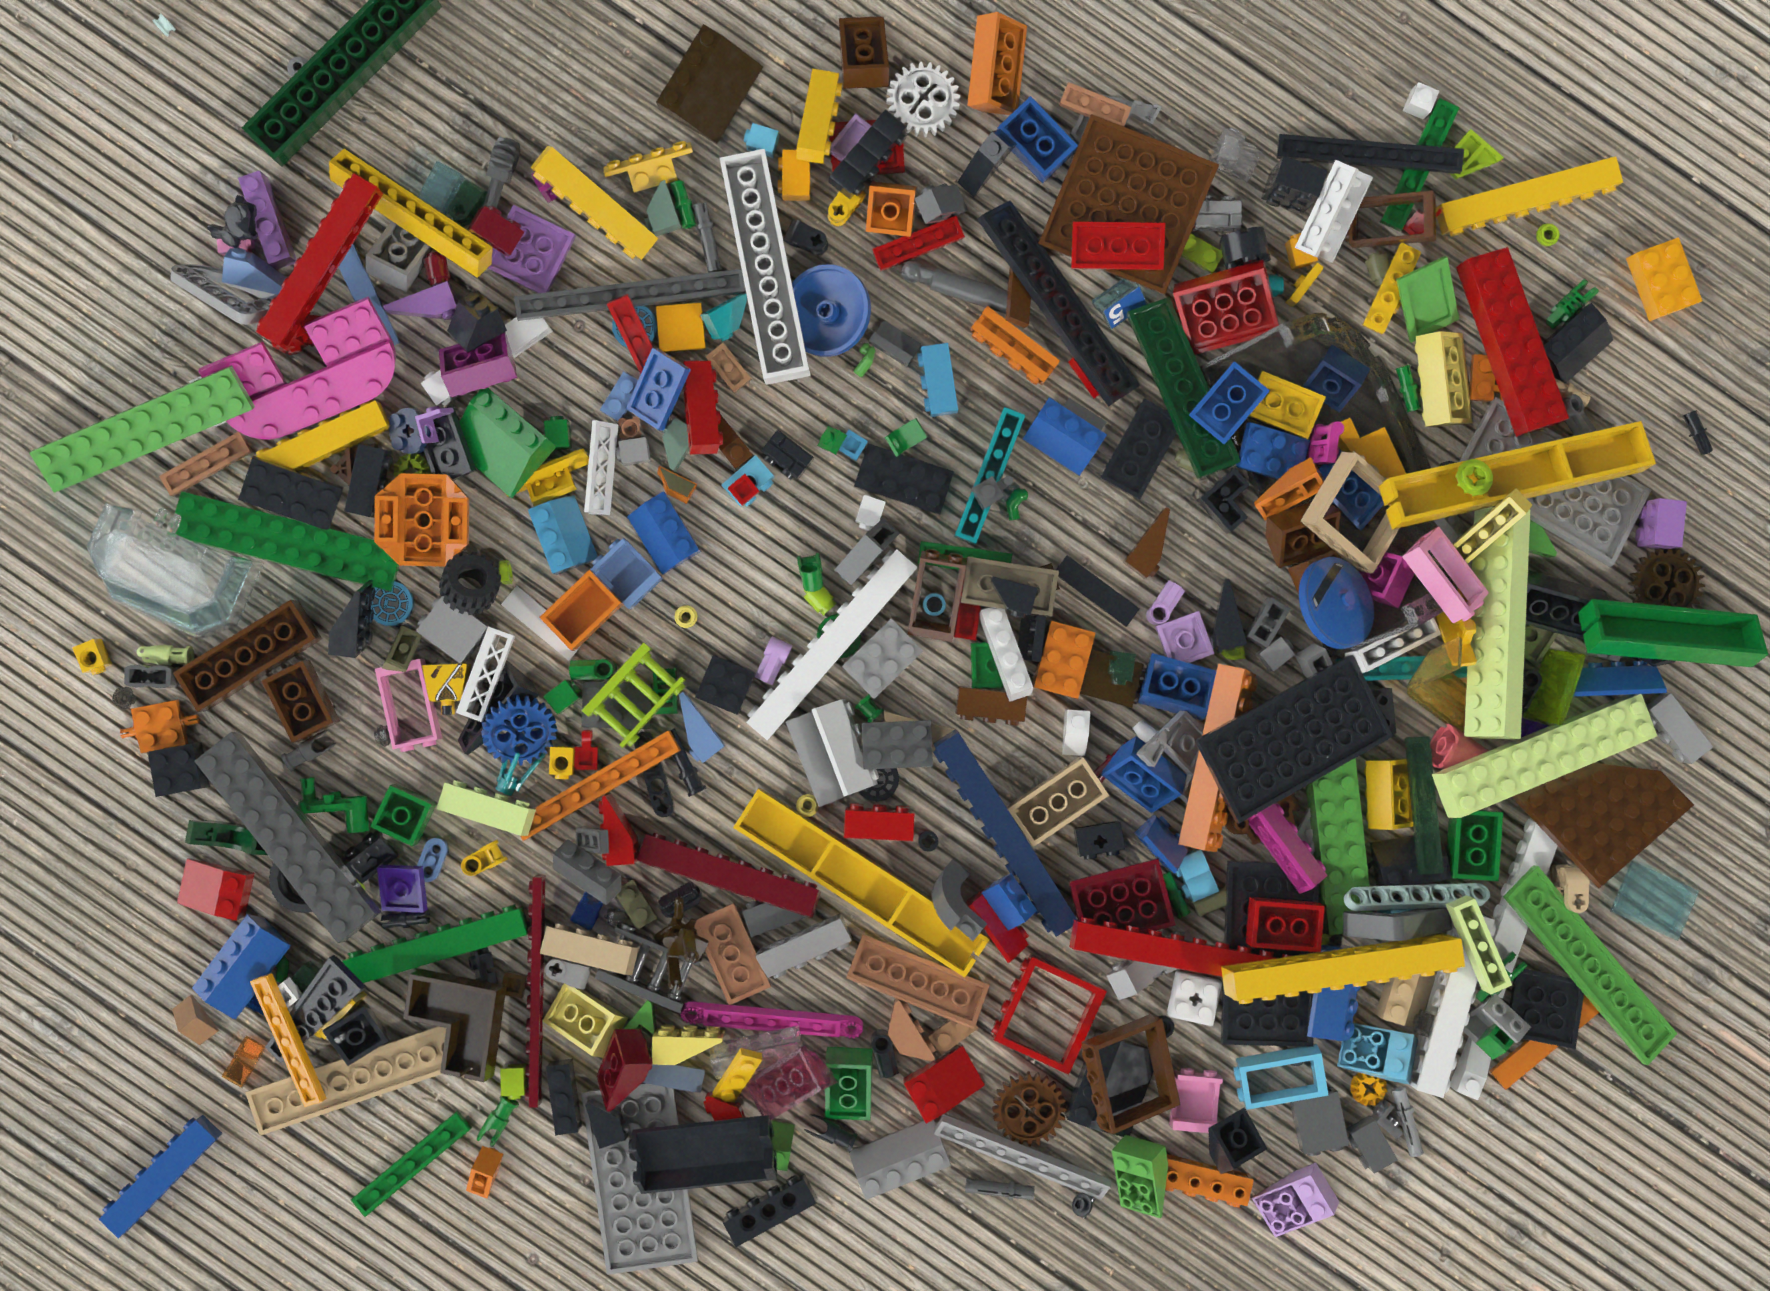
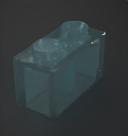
(441, 187)

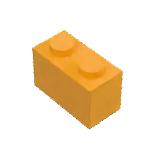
(795, 177)

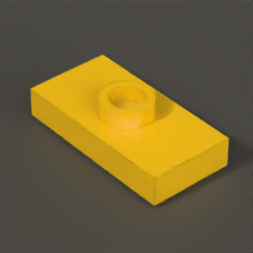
(1303, 283)

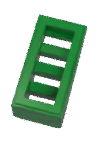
(674, 700)

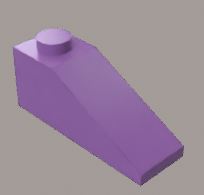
(433, 302)

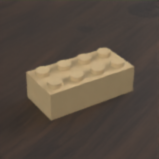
(1057, 801)

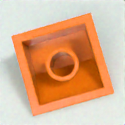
(891, 208)

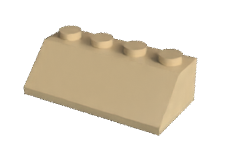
(1405, 998)

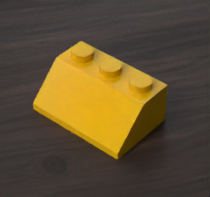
(1388, 794)

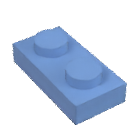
(619, 397)

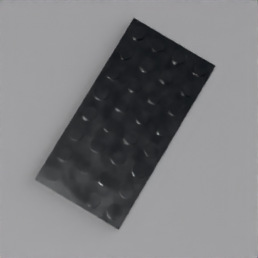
(1294, 738)
(1262, 1022)

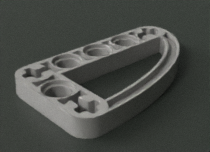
(199, 282)

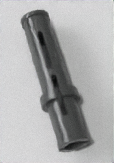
(704, 227)
(994, 1188)

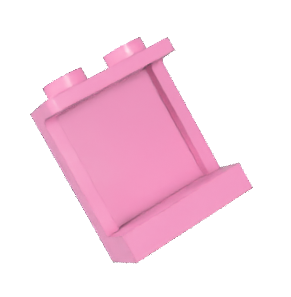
(1198, 1100)

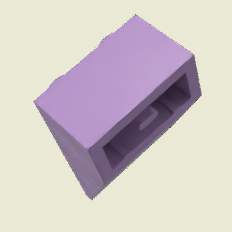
(1296, 1200)

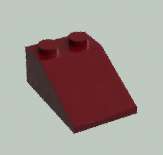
(623, 1066)

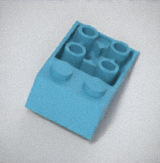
(1379, 1053)

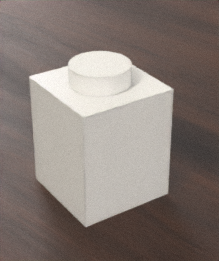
(1420, 100)
(870, 512)

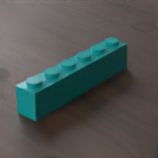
(992, 465)

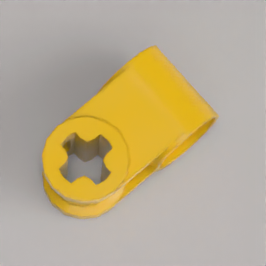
(843, 204)
(486, 856)

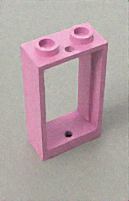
(1437, 582)
(390, 713)

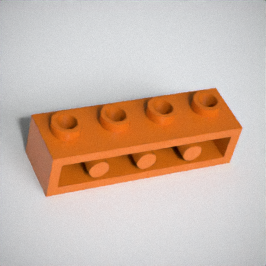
(1205, 1180)

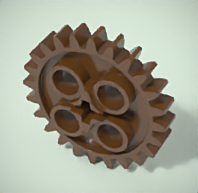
(1014, 1122)

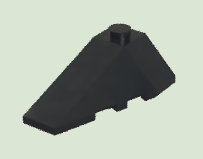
(510, 684)

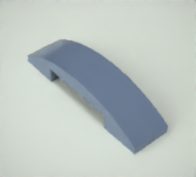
(676, 1077)

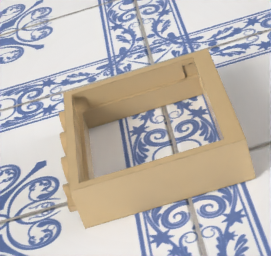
(1313, 518)

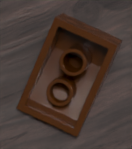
(863, 52)

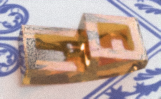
(244, 1061)

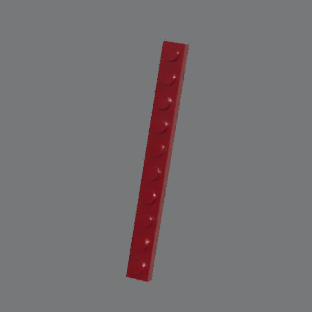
(535, 1001)

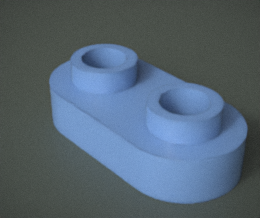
(432, 858)

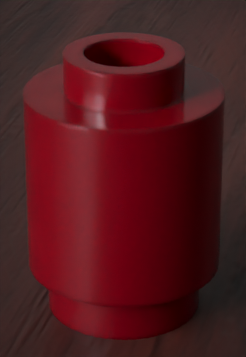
(436, 268)

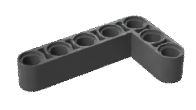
(1398, 925)

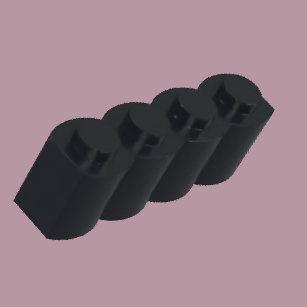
(867, 154)

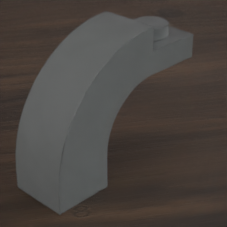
(949, 902)

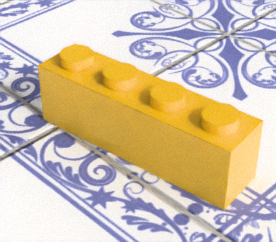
(818, 115)

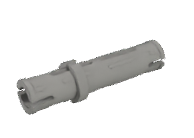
(1405, 1112)

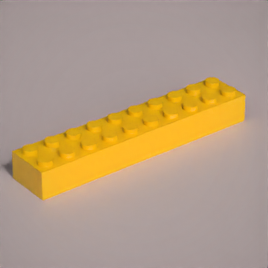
(1342, 967)

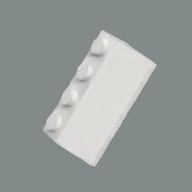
(844, 746)

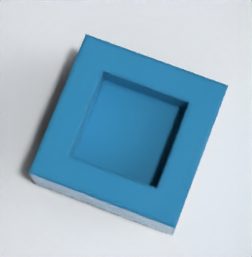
(853, 445)

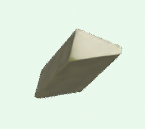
(402, 650)

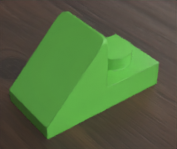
(645, 1017)
(782, 1143)

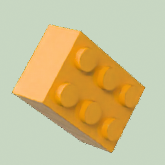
(1664, 279)

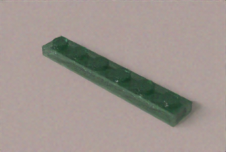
(1423, 805)

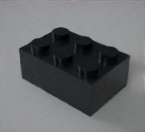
(1294, 185)

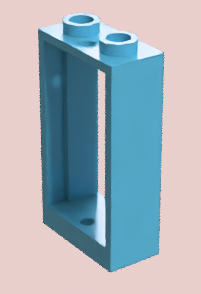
(1275, 1059)

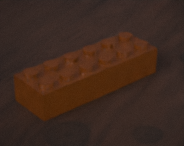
(247, 656)

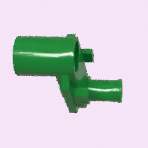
(354, 806)

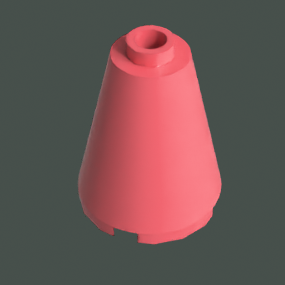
(1452, 747)

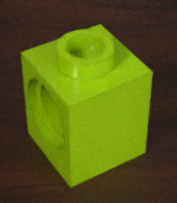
(513, 1080)

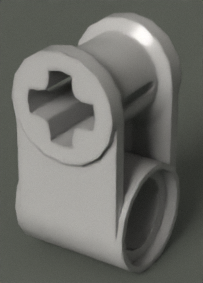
(572, 973)

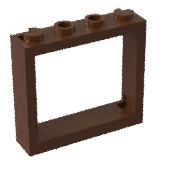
(1162, 1069)

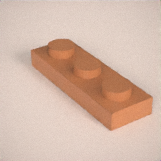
(1088, 102)

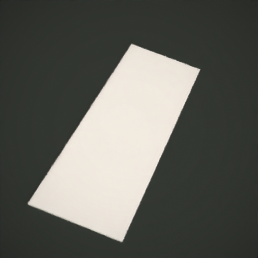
(528, 612)

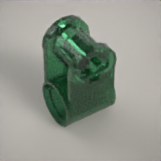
(468, 199)

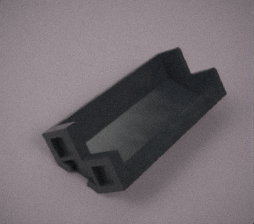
(704, 1154)

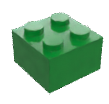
(403, 814)

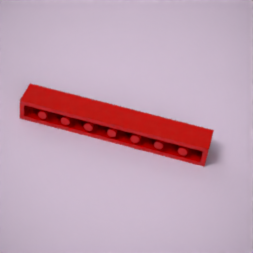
(319, 261)

